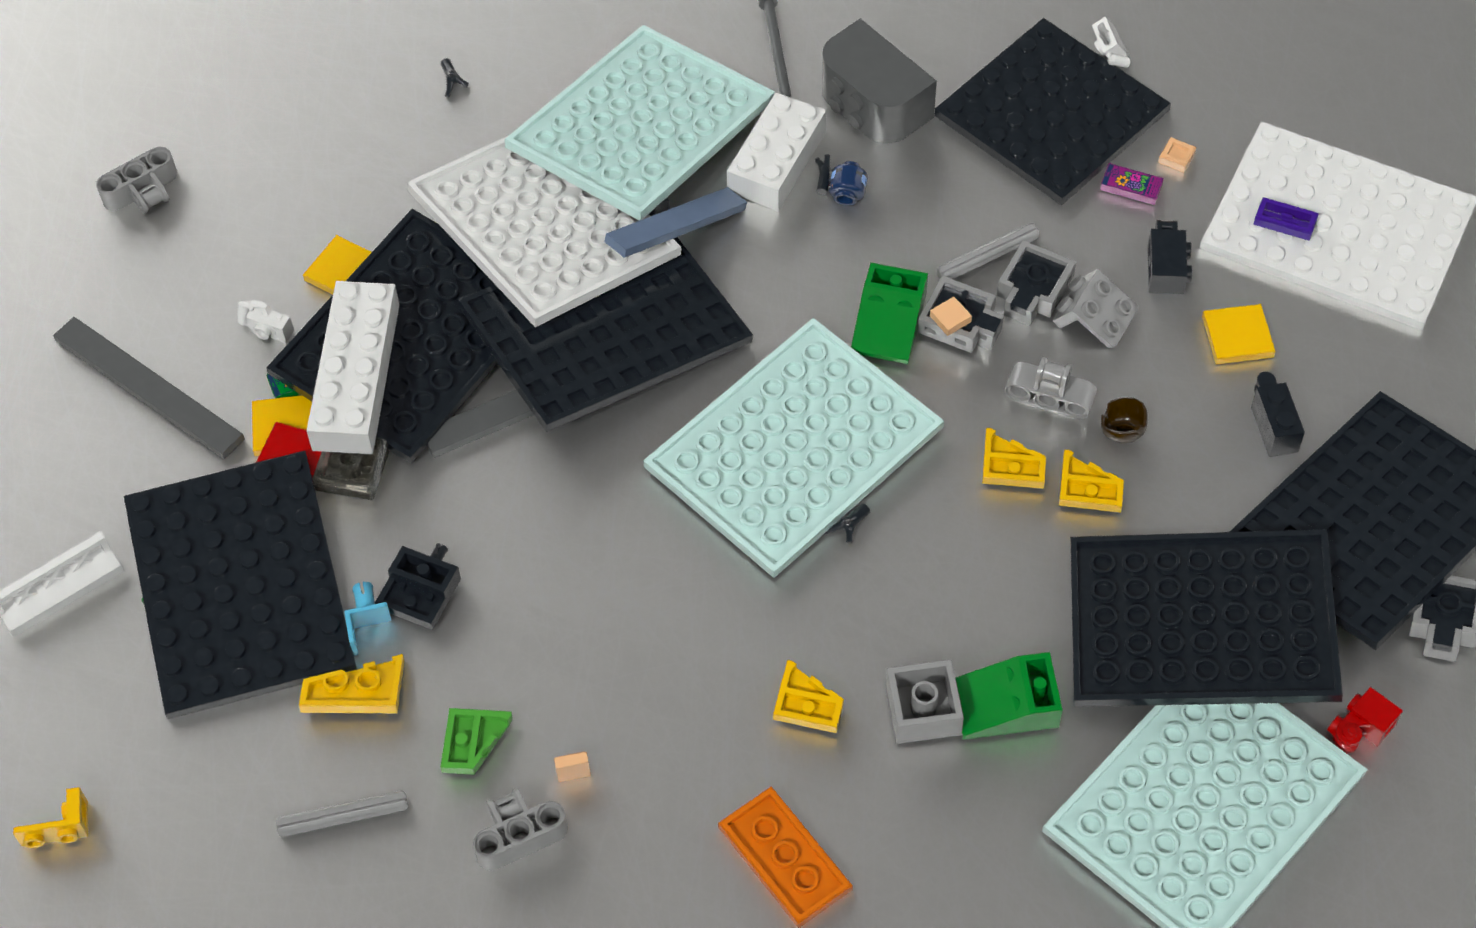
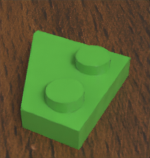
(471, 738)

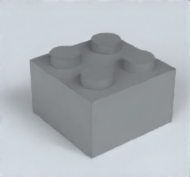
(924, 701)

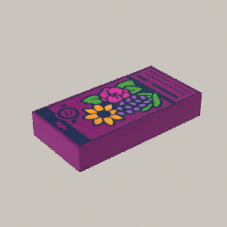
(1131, 184)

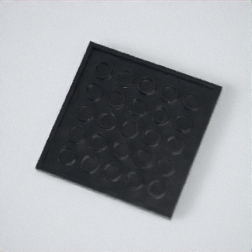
(1052, 110)

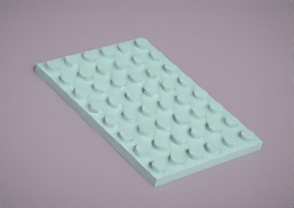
(640, 121)
(793, 446)
(1204, 808)

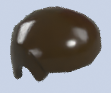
(1124, 420)

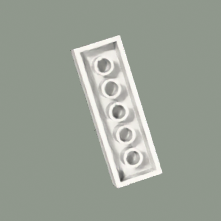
(353, 368)

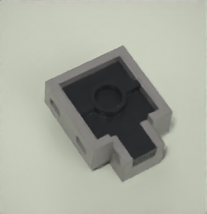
(1034, 282)
(985, 322)
(1447, 619)

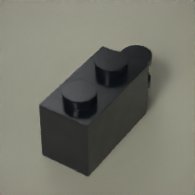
(1168, 259)
(1276, 416)

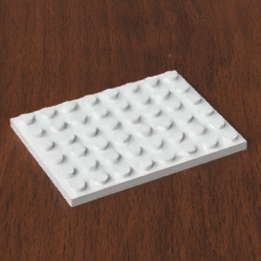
(532, 230)
(1378, 230)

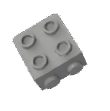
(1098, 307)

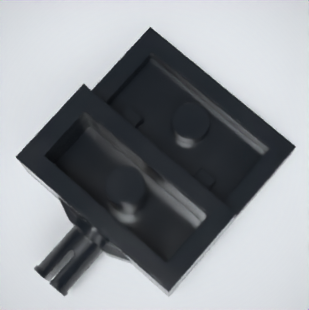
(420, 585)

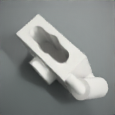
(1110, 43)
(264, 321)

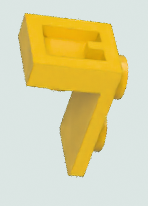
(65, 831)

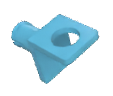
(365, 613)

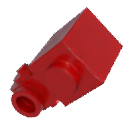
(1368, 717)

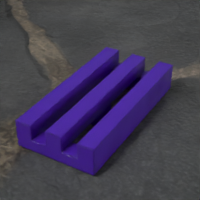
(1284, 221)

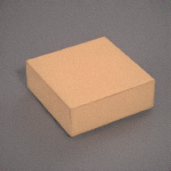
(1177, 155)
(950, 316)
(572, 766)

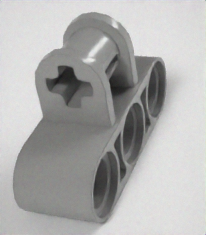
(138, 181)
(1051, 388)
(513, 817)

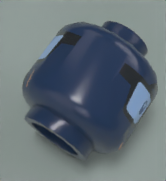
(848, 183)

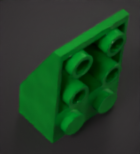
(889, 312)
(1010, 697)

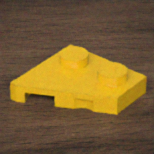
(1011, 463)
(1089, 486)
(807, 702)

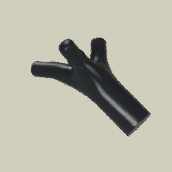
(451, 76)
(824, 175)
(850, 522)

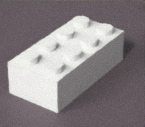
(776, 151)

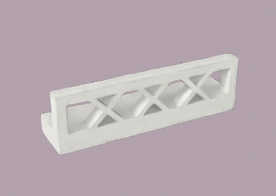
(58, 586)

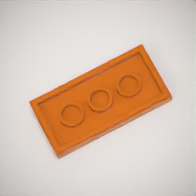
(785, 857)

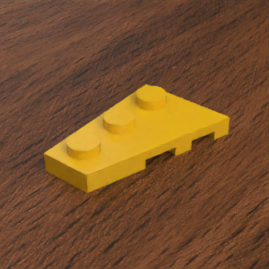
(358, 691)

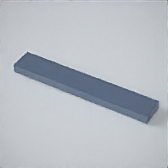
(675, 222)

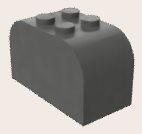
(875, 84)

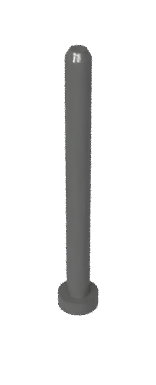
(776, 47)

